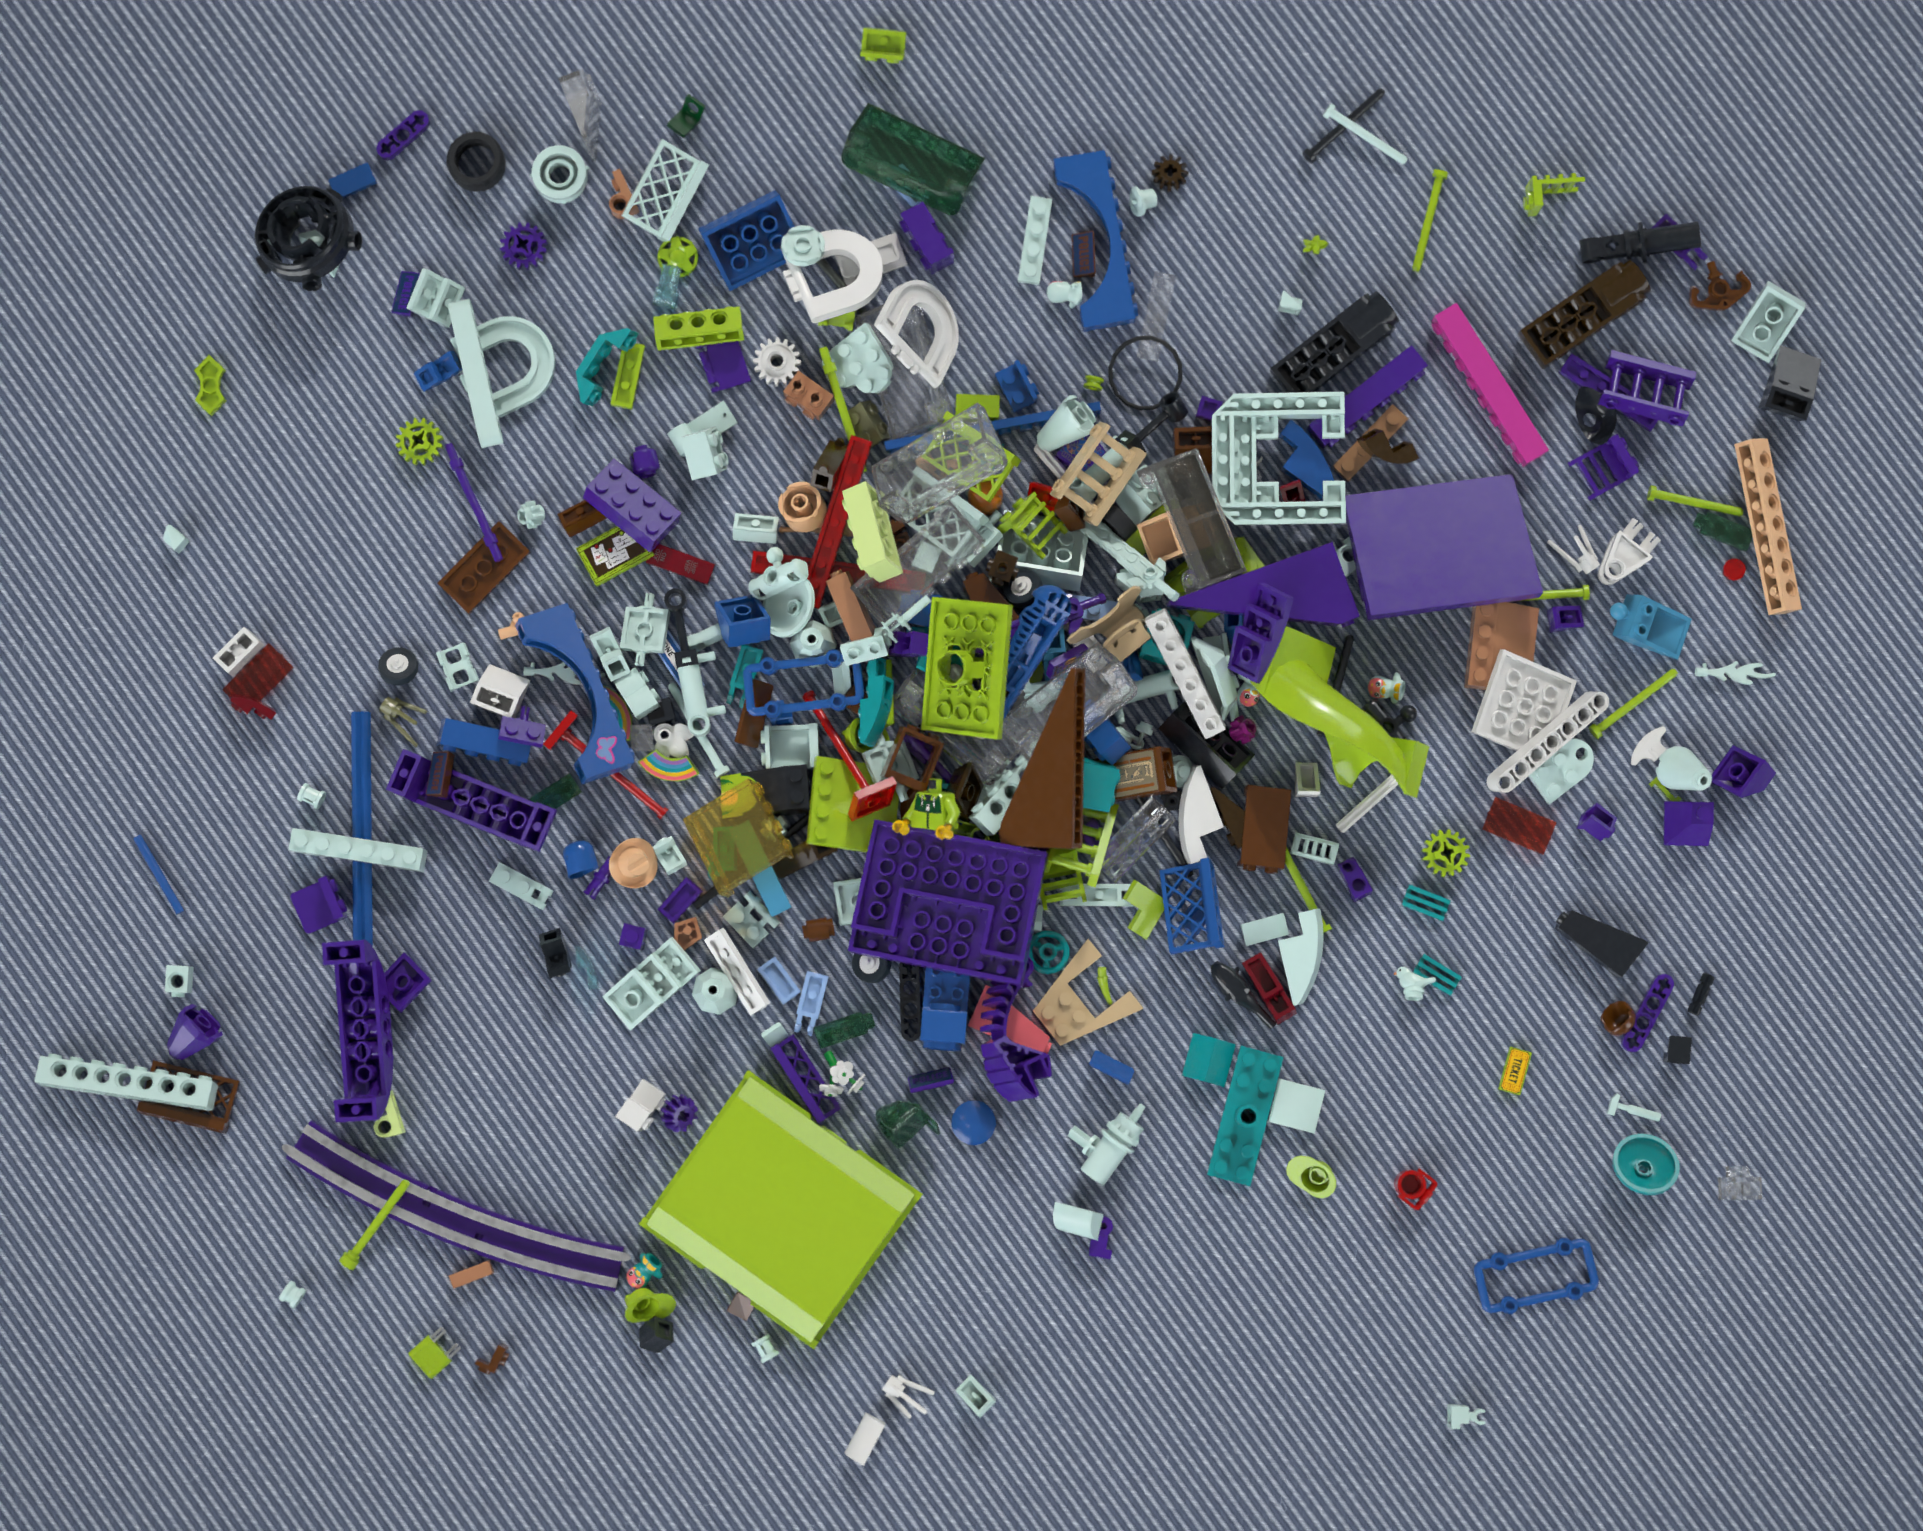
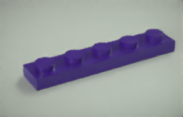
(1586, 375)

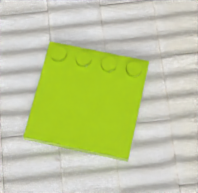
(830, 804)

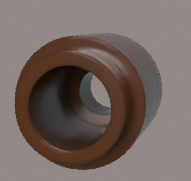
(818, 929)

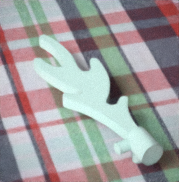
(565, 674)
(1738, 675)

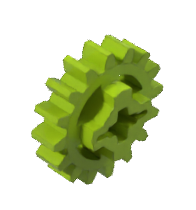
(414, 448)
(1443, 842)

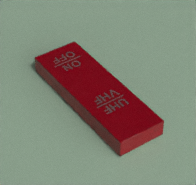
(681, 564)

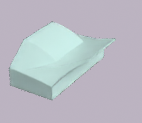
(841, 679)

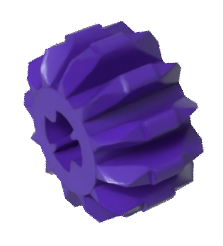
(679, 1113)

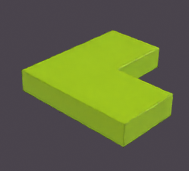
(1149, 907)

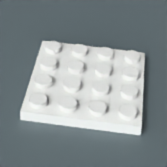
(1520, 700)

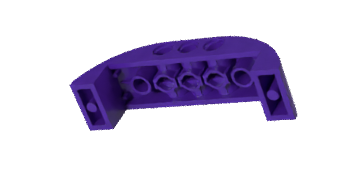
(474, 803)
(362, 1030)

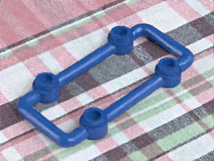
(774, 710)
(1572, 1290)

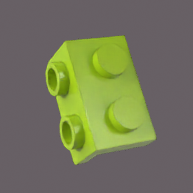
(883, 44)

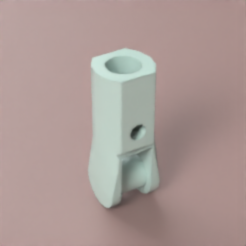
(705, 638)

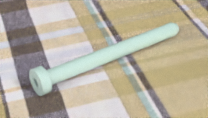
(1331, 112)

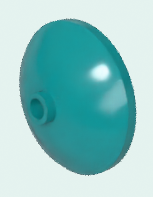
(1646, 1154)

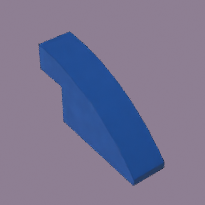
(1306, 461)

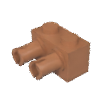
(808, 396)

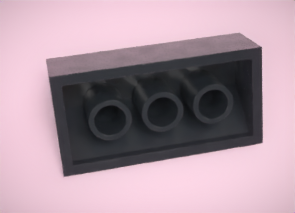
(1218, 755)

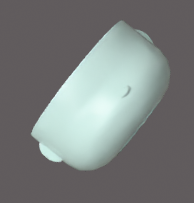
(553, 158)

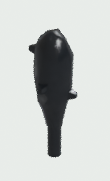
(1238, 990)

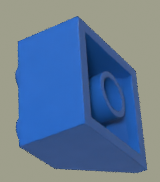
(742, 621)

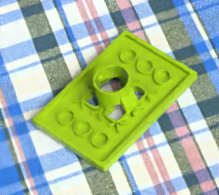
(970, 627)

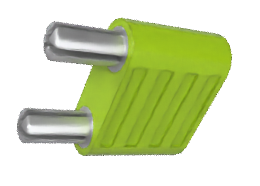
(431, 1356)

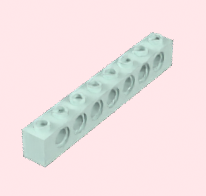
(48, 1076)

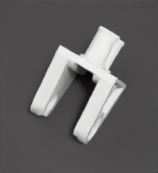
(1624, 554)

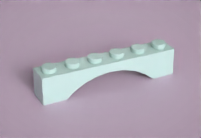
(358, 849)

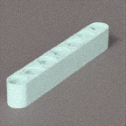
(475, 373)

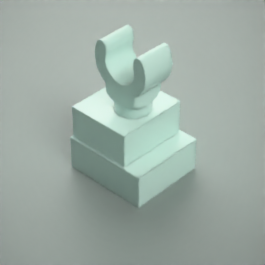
(1460, 1415)

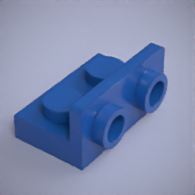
(1016, 386)

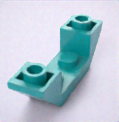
(589, 390)

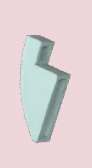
(1303, 955)

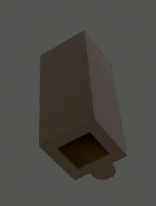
(828, 465)

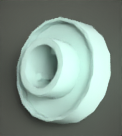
(1182, 769)

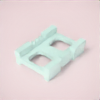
(464, 663)

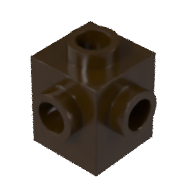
(1005, 561)

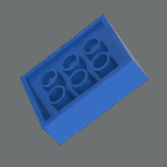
(748, 240)

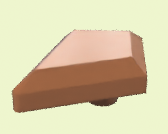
(687, 932)

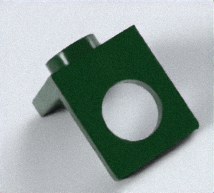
(686, 118)

